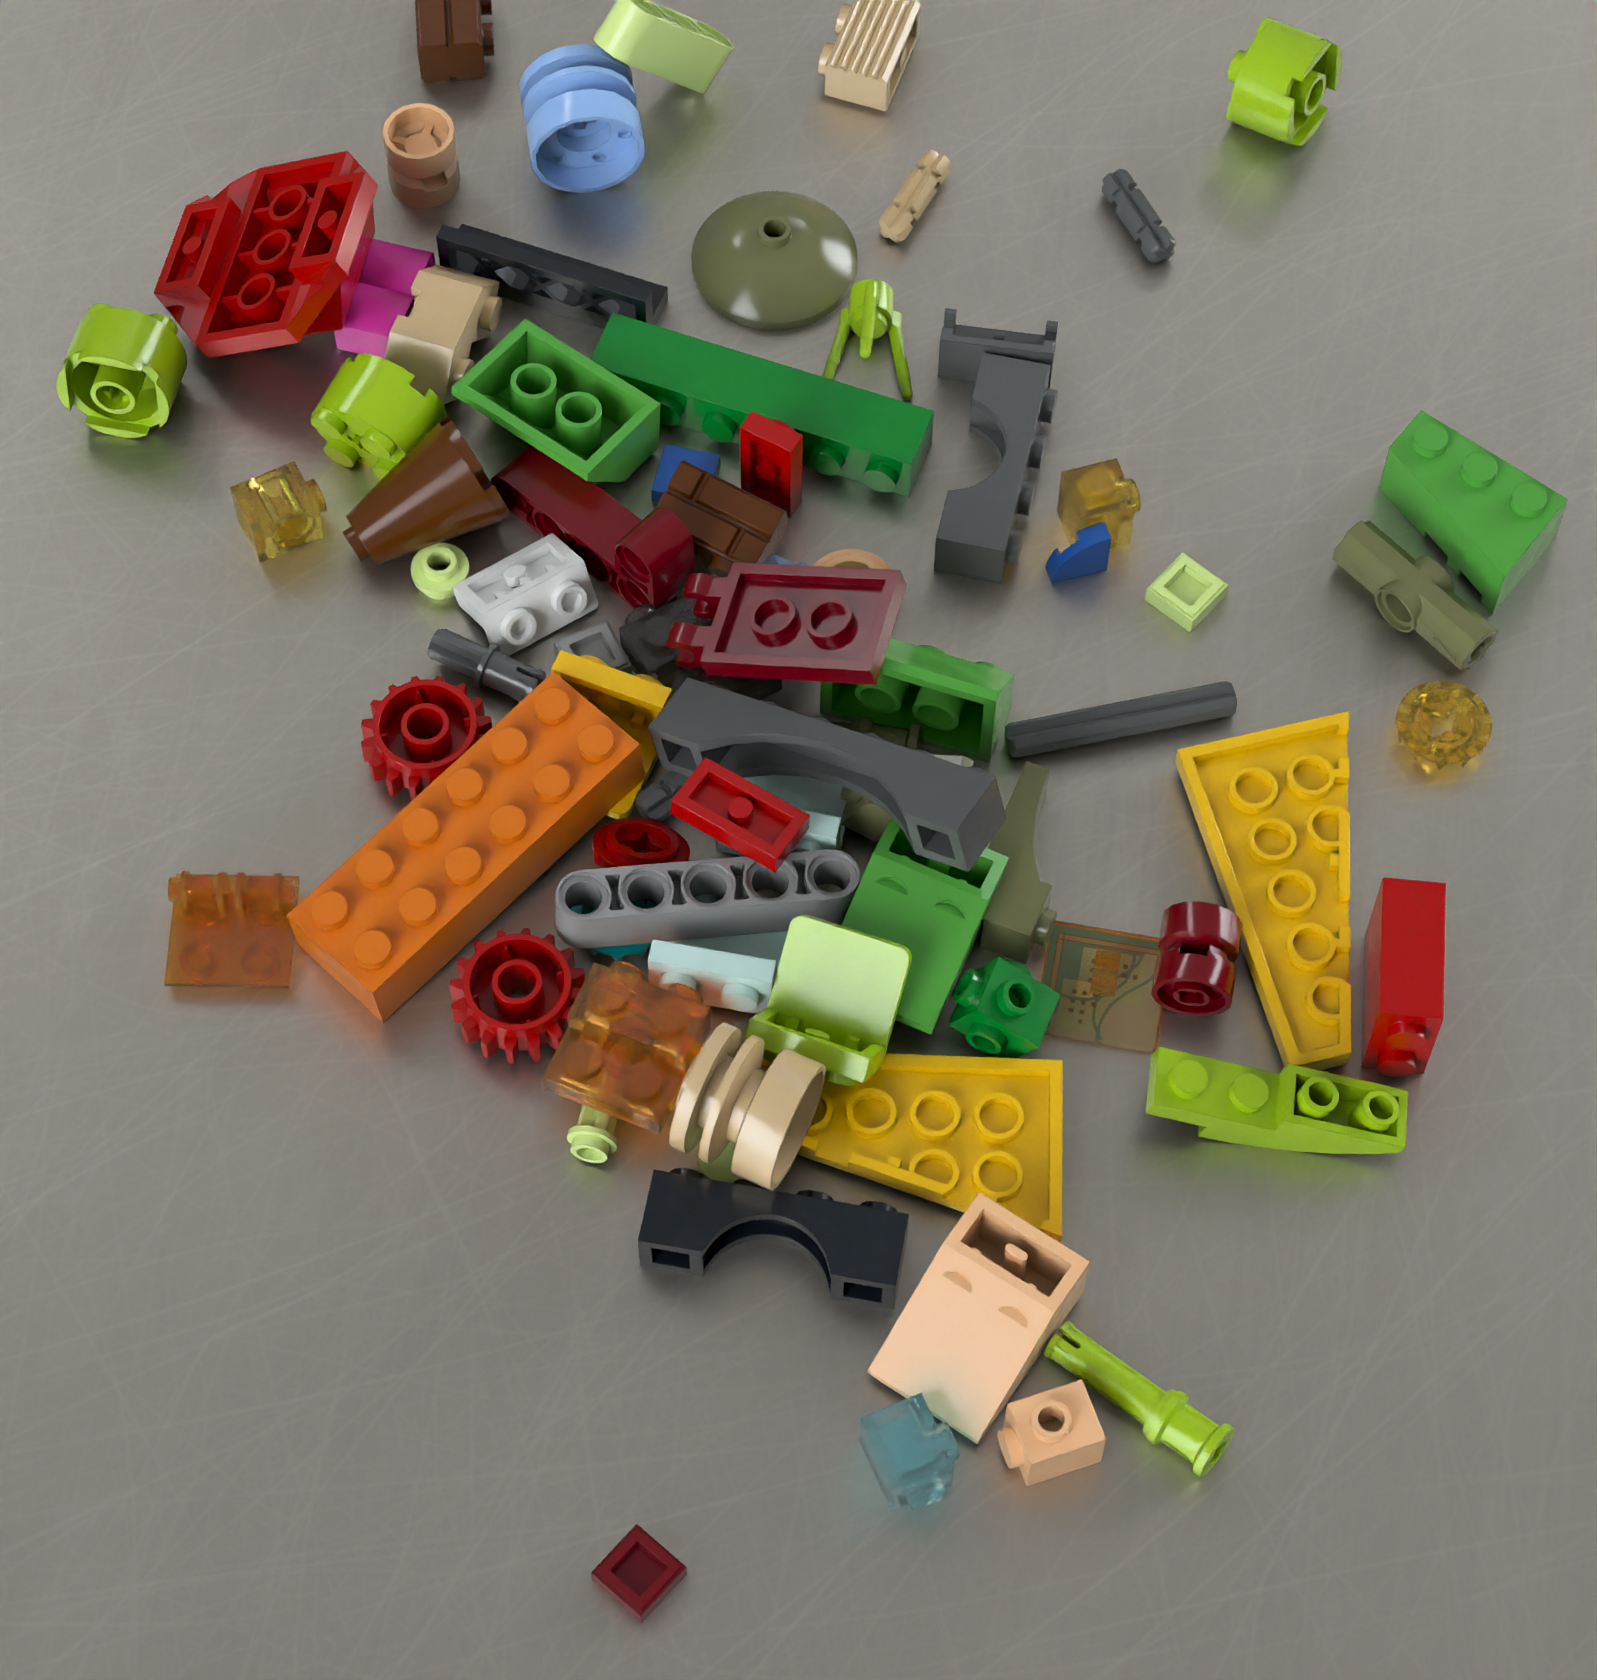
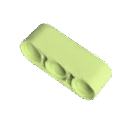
(663, 43)

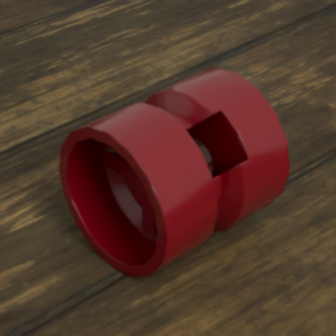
(1197, 958)

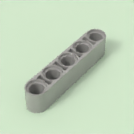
(683, 917)

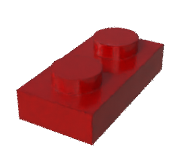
(771, 461)
(740, 814)

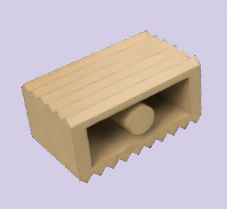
(870, 50)

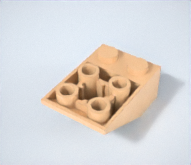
(980, 1317)

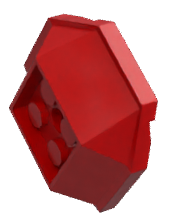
(271, 255)

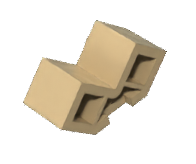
(446, 318)

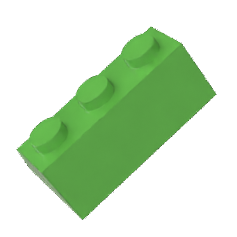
(563, 405)
(952, 698)

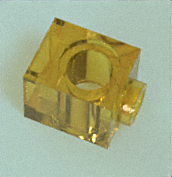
(279, 511)

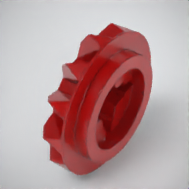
(621, 840)

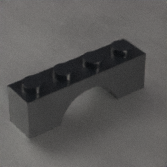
(700, 1218)

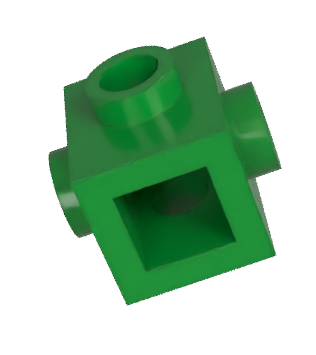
(1002, 1008)

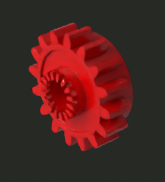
(412, 713)
(502, 968)

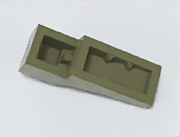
(1020, 905)

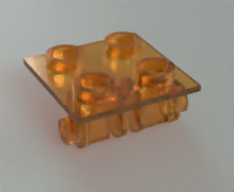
(231, 930)

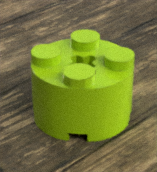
(1283, 82)
(122, 370)
(374, 414)

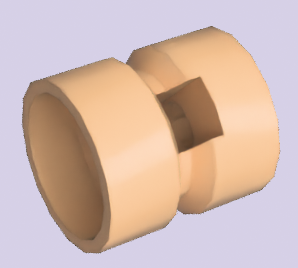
(421, 155)

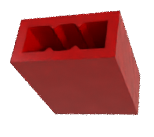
(1403, 976)

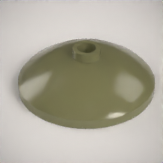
(768, 278)

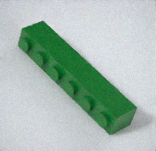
(718, 387)

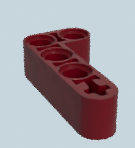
(629, 556)

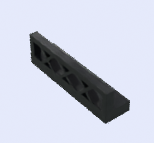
(549, 278)

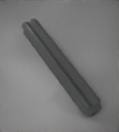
(1120, 719)

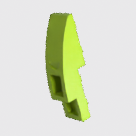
(1282, 1110)

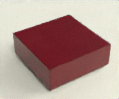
(639, 1573)

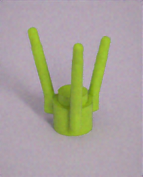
(870, 316)

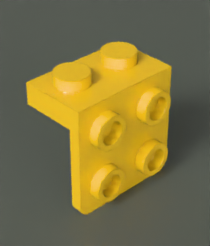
(623, 698)

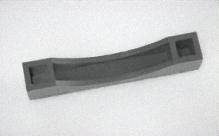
(939, 805)

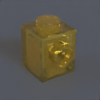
(1095, 496)

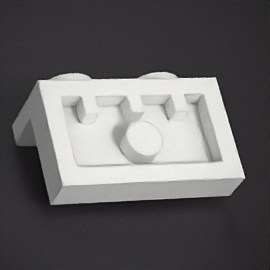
(528, 594)

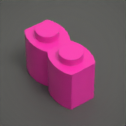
(381, 296)

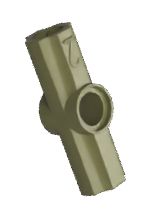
(1415, 594)

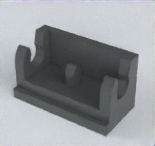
(963, 347)

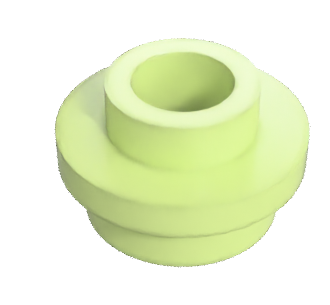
(439, 583)

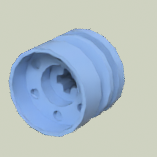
(581, 119)

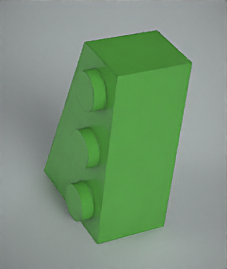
(1472, 505)

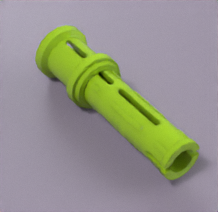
(1164, 1414)

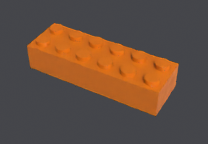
(467, 846)

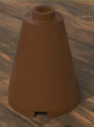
(425, 499)

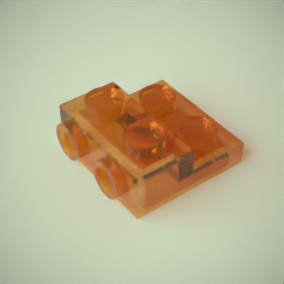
(628, 1045)

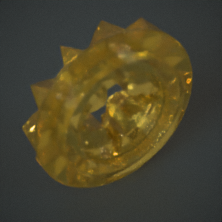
(1434, 703)

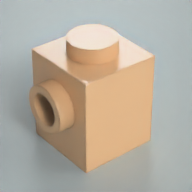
(1052, 1433)

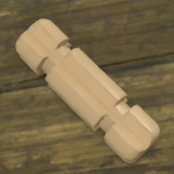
(914, 196)

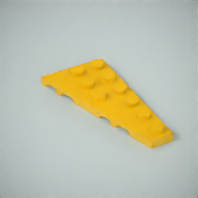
(1281, 854)
(951, 1131)

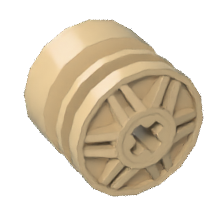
(736, 1101)

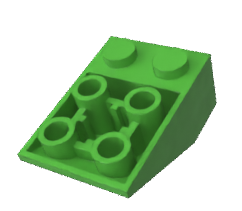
(928, 910)

